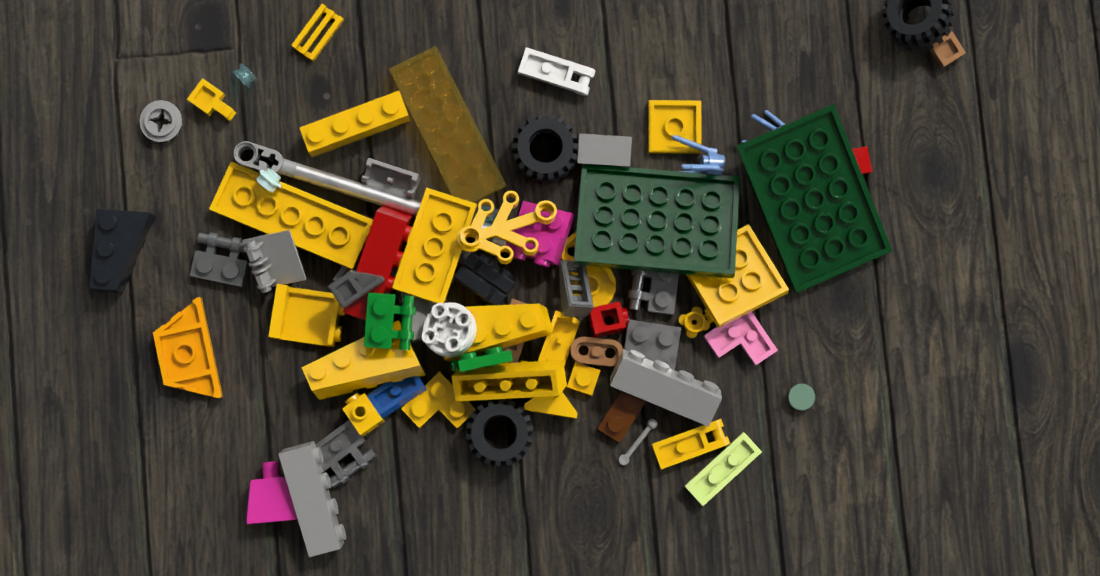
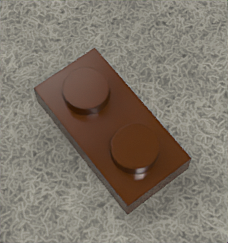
(621, 415)

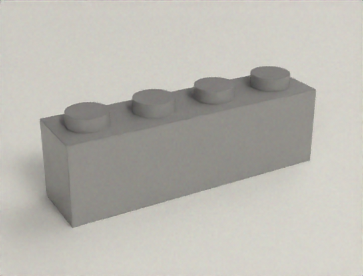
(666, 387)
(312, 498)

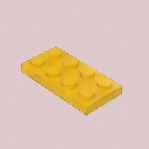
(433, 247)

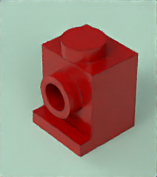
(612, 310)

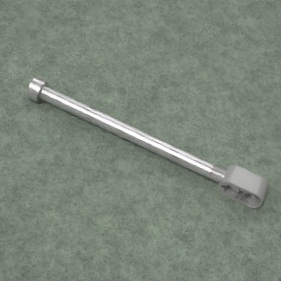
(331, 181)

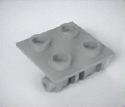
(274, 260)

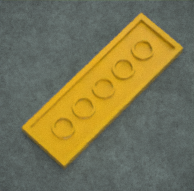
(313, 222)

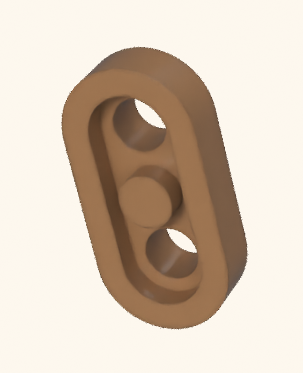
(596, 352)

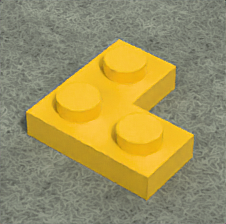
(438, 397)

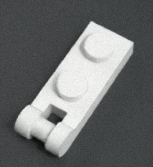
(555, 71)

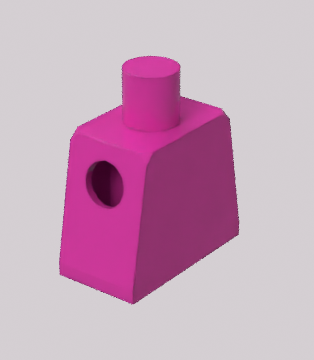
(270, 497)

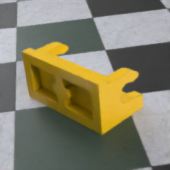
(559, 343)

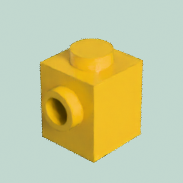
(362, 414)

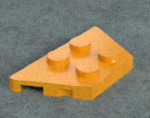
(187, 352)

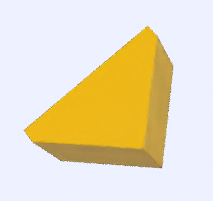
(552, 405)

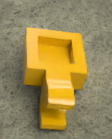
(209, 98)

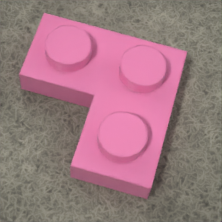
(745, 332)

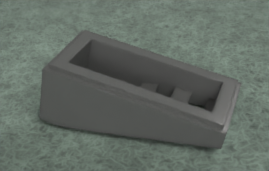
(572, 304)

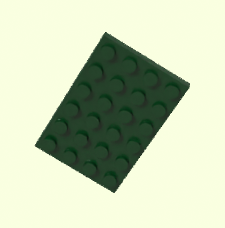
(813, 198)
(657, 220)

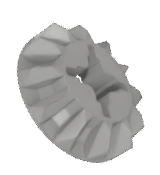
(154, 111)

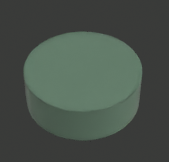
(801, 397)

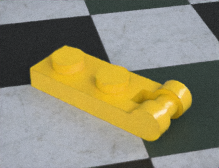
(689, 444)

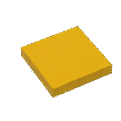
(670, 119)

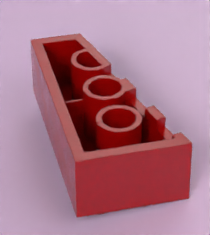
(382, 253)

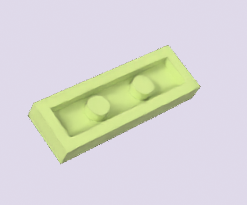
(723, 469)

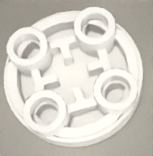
(449, 329)

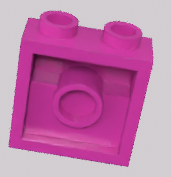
(550, 236)

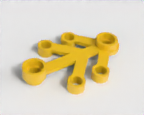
(503, 228)

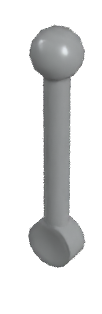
(651, 424)

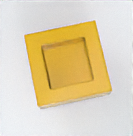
(583, 378)

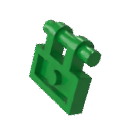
(380, 318)
(489, 358)

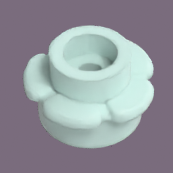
(269, 180)

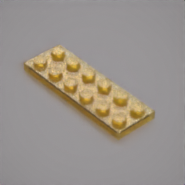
(447, 126)

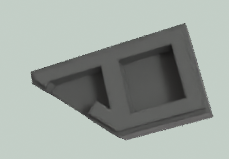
(353, 286)

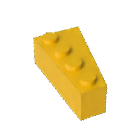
(507, 326)
(361, 367)

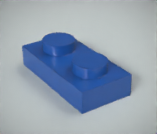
(395, 394)

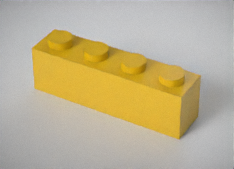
(354, 124)
(511, 381)

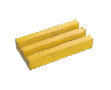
(310, 25)

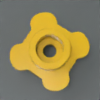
(686, 321)

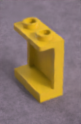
(305, 316)

